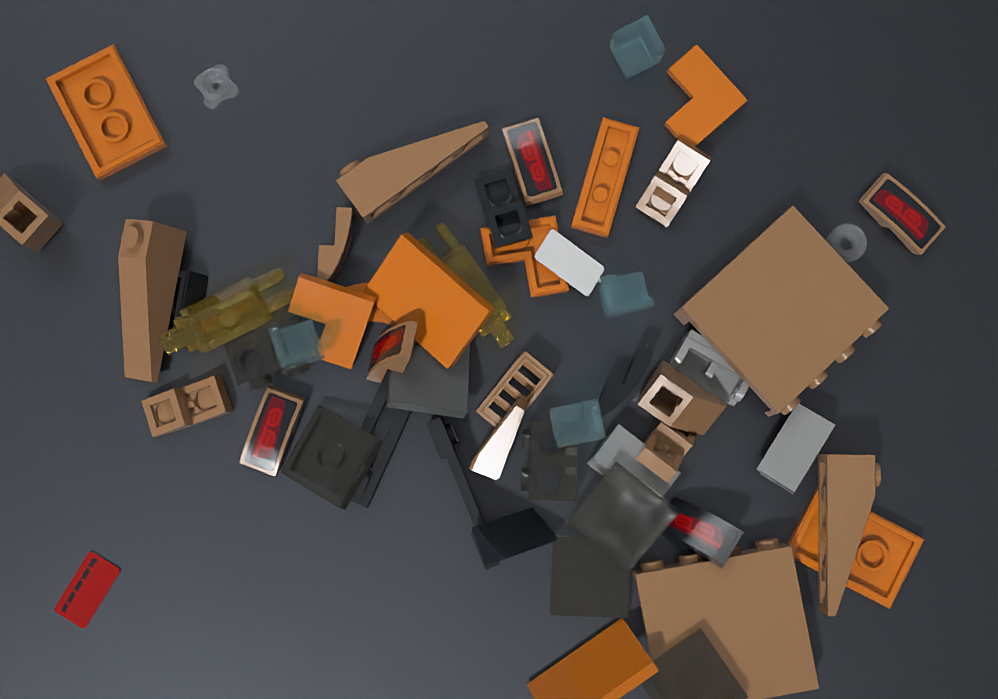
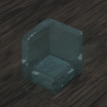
(637, 46)
(624, 294)
(297, 344)
(577, 423)

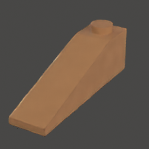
(394, 174)
(148, 281)
(844, 505)

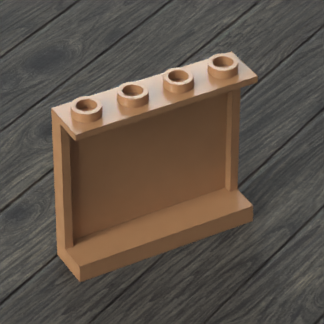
(784, 311)
(745, 609)

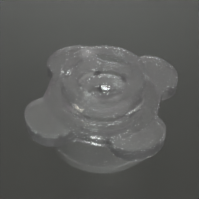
(208, 78)

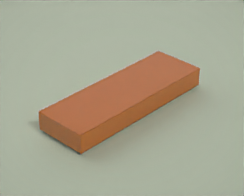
(605, 177)

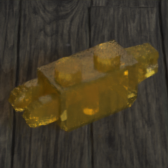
(465, 267)
(225, 314)

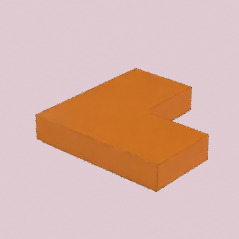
(711, 97)
(540, 278)
(340, 309)

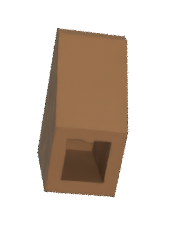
(25, 216)
(679, 400)

